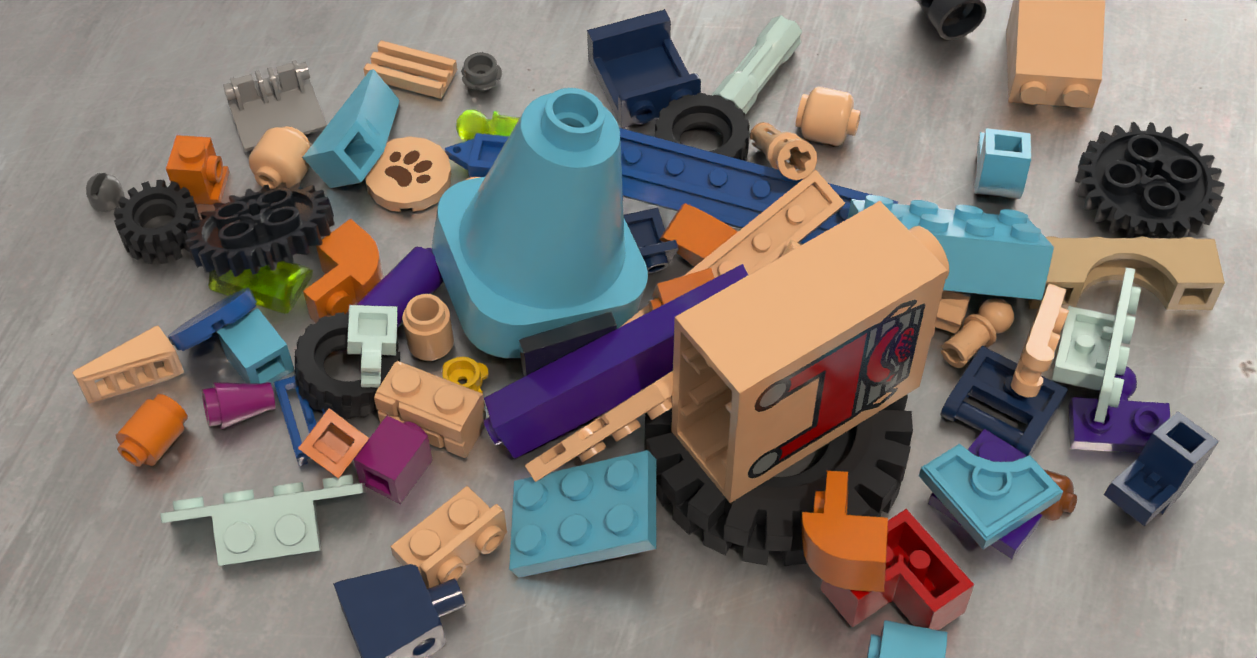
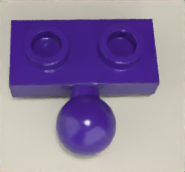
(1124, 427)

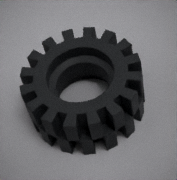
(150, 204)

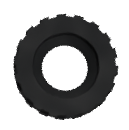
(707, 113)
(316, 386)

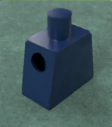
(396, 613)

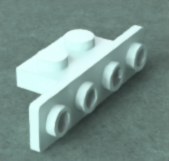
(1092, 347)
(265, 526)

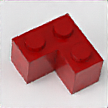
(917, 579)

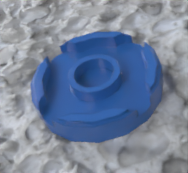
(212, 319)

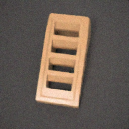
(130, 366)

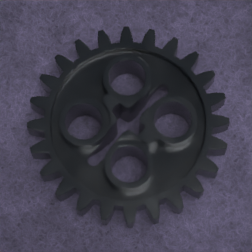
(1149, 182)
(260, 229)

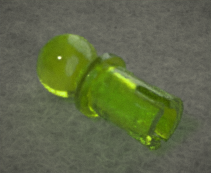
(475, 122)

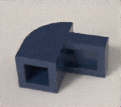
(1162, 469)

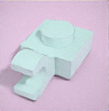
(372, 334)

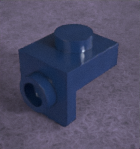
(647, 230)

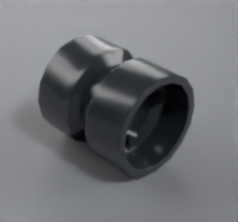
(954, 17)

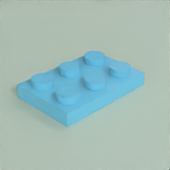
(584, 514)

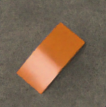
(696, 233)

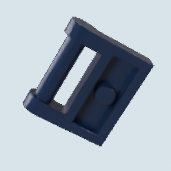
(989, 381)

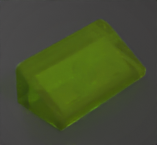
(271, 288)

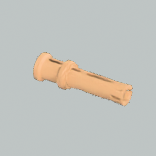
(783, 147)

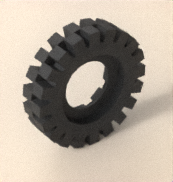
(771, 513)

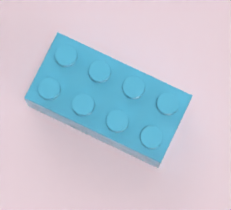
(983, 250)

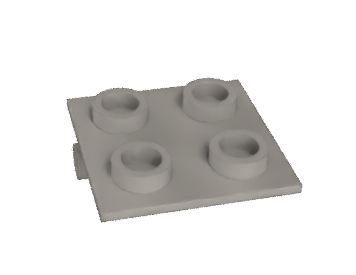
(273, 103)

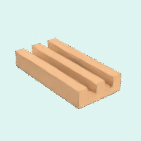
(413, 64)

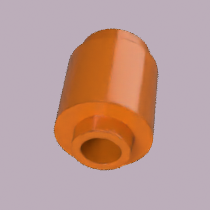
(151, 431)

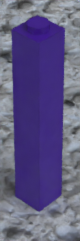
(592, 376)

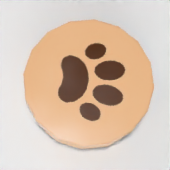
(409, 175)

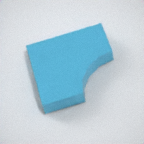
(987, 494)

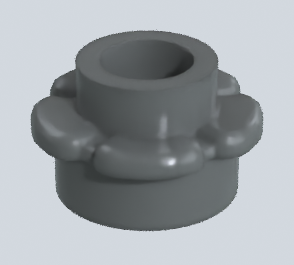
(480, 71)

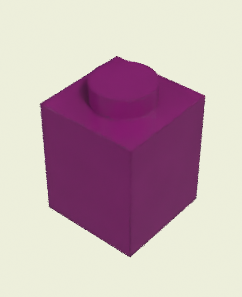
(394, 459)

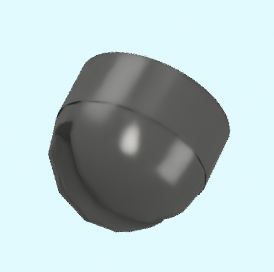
(109, 192)

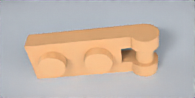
(1040, 343)

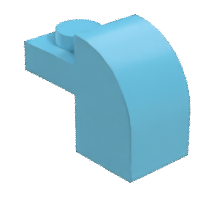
(1002, 163)

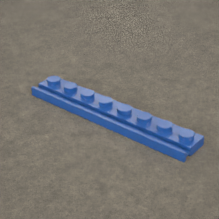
(719, 185)

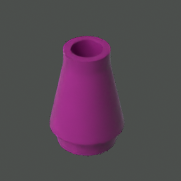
(235, 402)

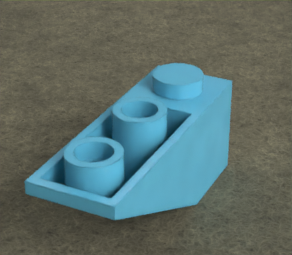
(355, 134)

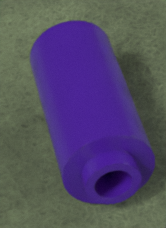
(409, 278)

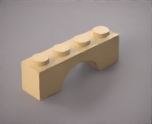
(1177, 271)

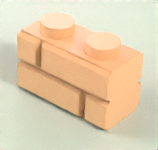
(443, 409)

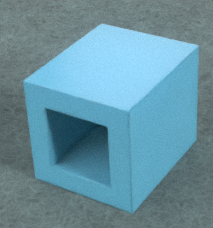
(256, 349)

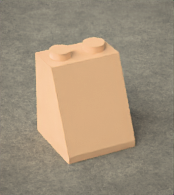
(1055, 52)

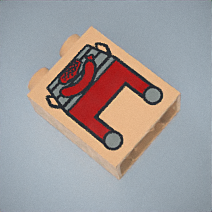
(805, 348)

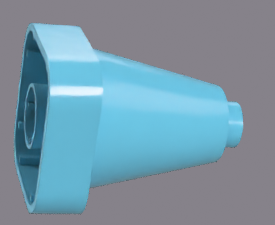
(542, 230)

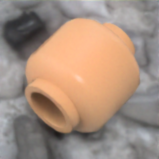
(827, 116)
(279, 157)

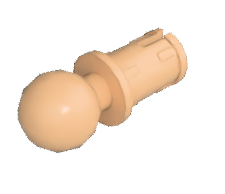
(978, 330)

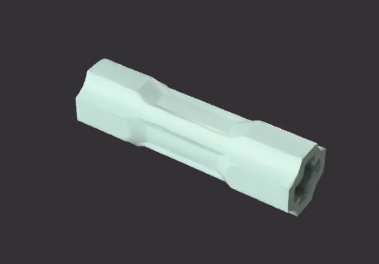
(771, 50)

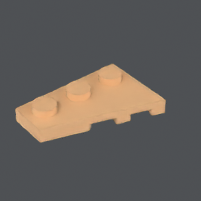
(618, 422)

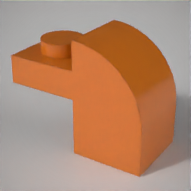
(350, 269)
(844, 547)

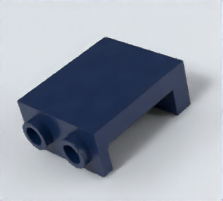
(639, 67)

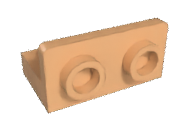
(452, 538)

